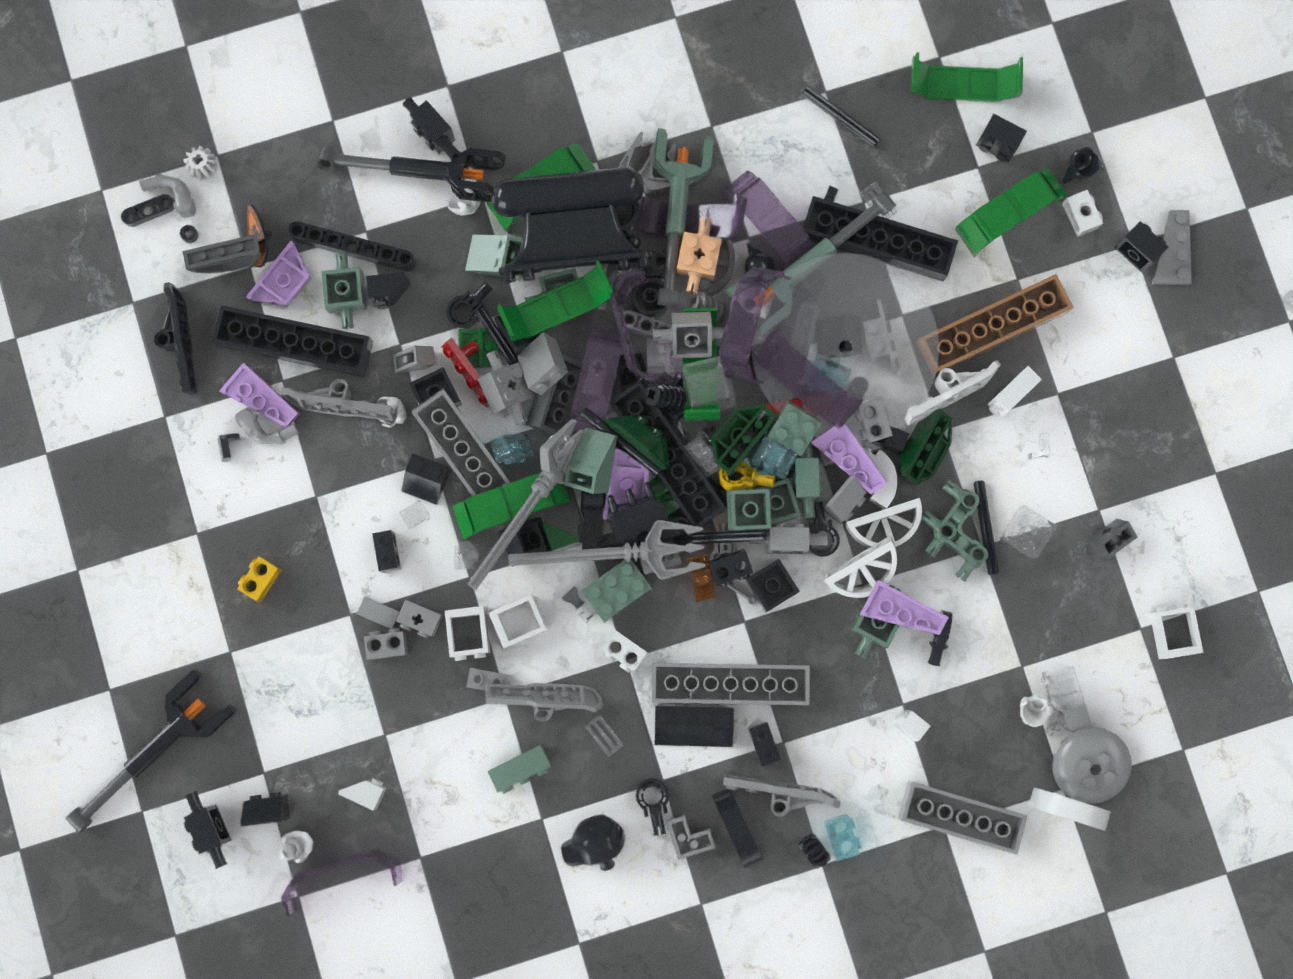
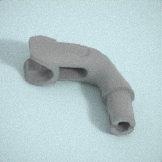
(183, 202)
(248, 421)

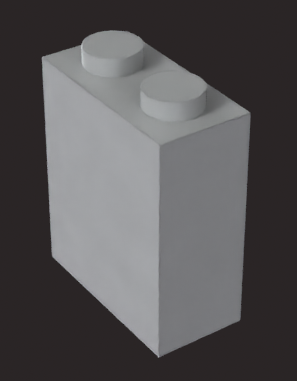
(542, 363)

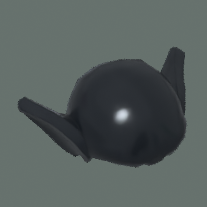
(1082, 164)
(757, 259)

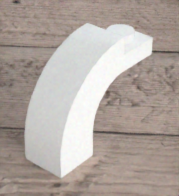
(885, 494)

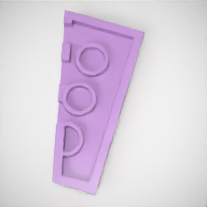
(256, 393)
(849, 455)
(897, 608)

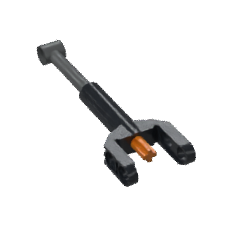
(453, 172)
(178, 724)

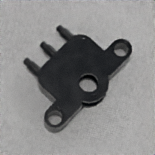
(636, 517)

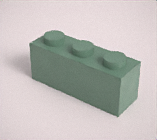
(520, 769)

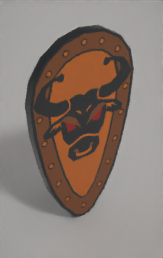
(255, 226)

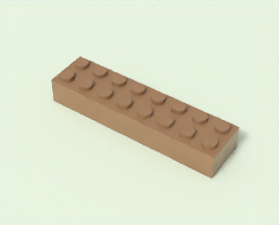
(1002, 322)

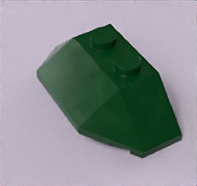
(740, 435)
(643, 437)
(926, 447)

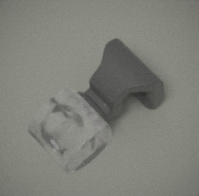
(583, 609)

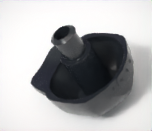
(594, 842)

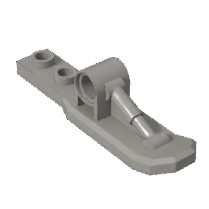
(333, 402)
(545, 697)
(792, 795)

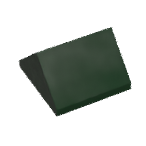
(559, 539)

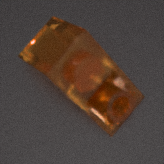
(701, 579)

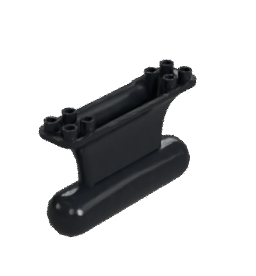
(570, 220)

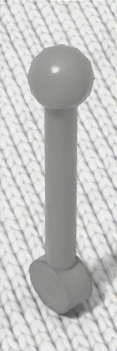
(751, 600)

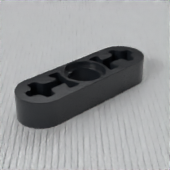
(159, 200)

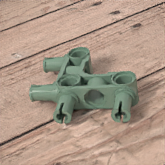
(957, 540)

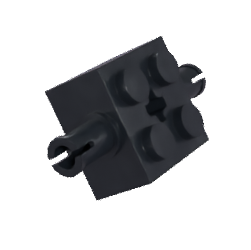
(431, 127)
(206, 829)

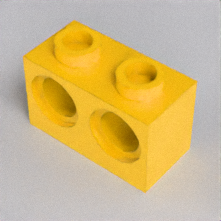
(263, 582)

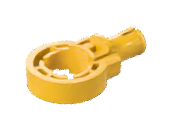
(748, 481)

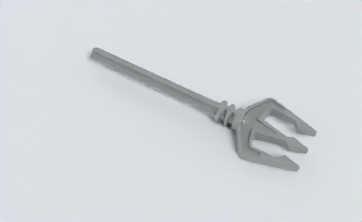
(651, 186)
(552, 472)
(650, 550)

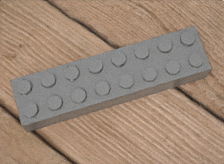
(731, 684)

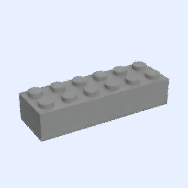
(459, 444)
(962, 817)

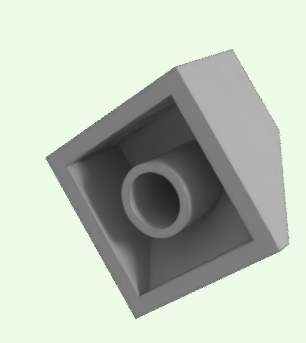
(845, 499)

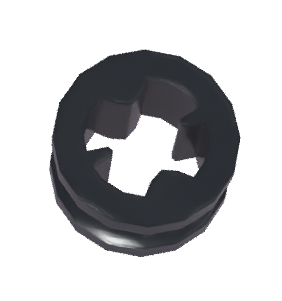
(195, 233)

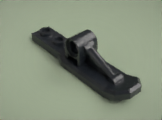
(179, 338)
(592, 511)

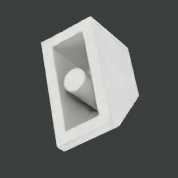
(365, 793)

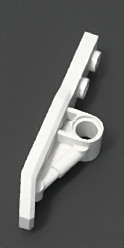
(956, 388)

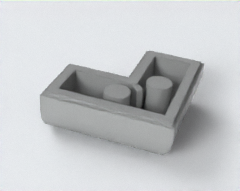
(687, 843)

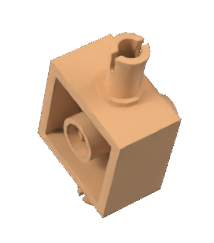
(697, 244)

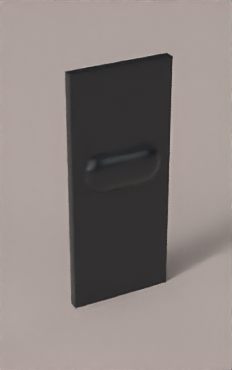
(831, 193)

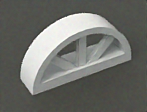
(890, 513)
(859, 561)
(1069, 808)

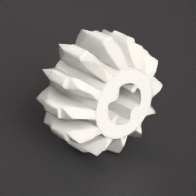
(196, 158)

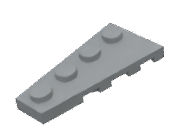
(1175, 263)

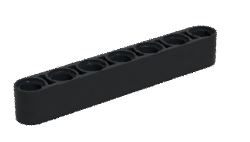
(345, 240)

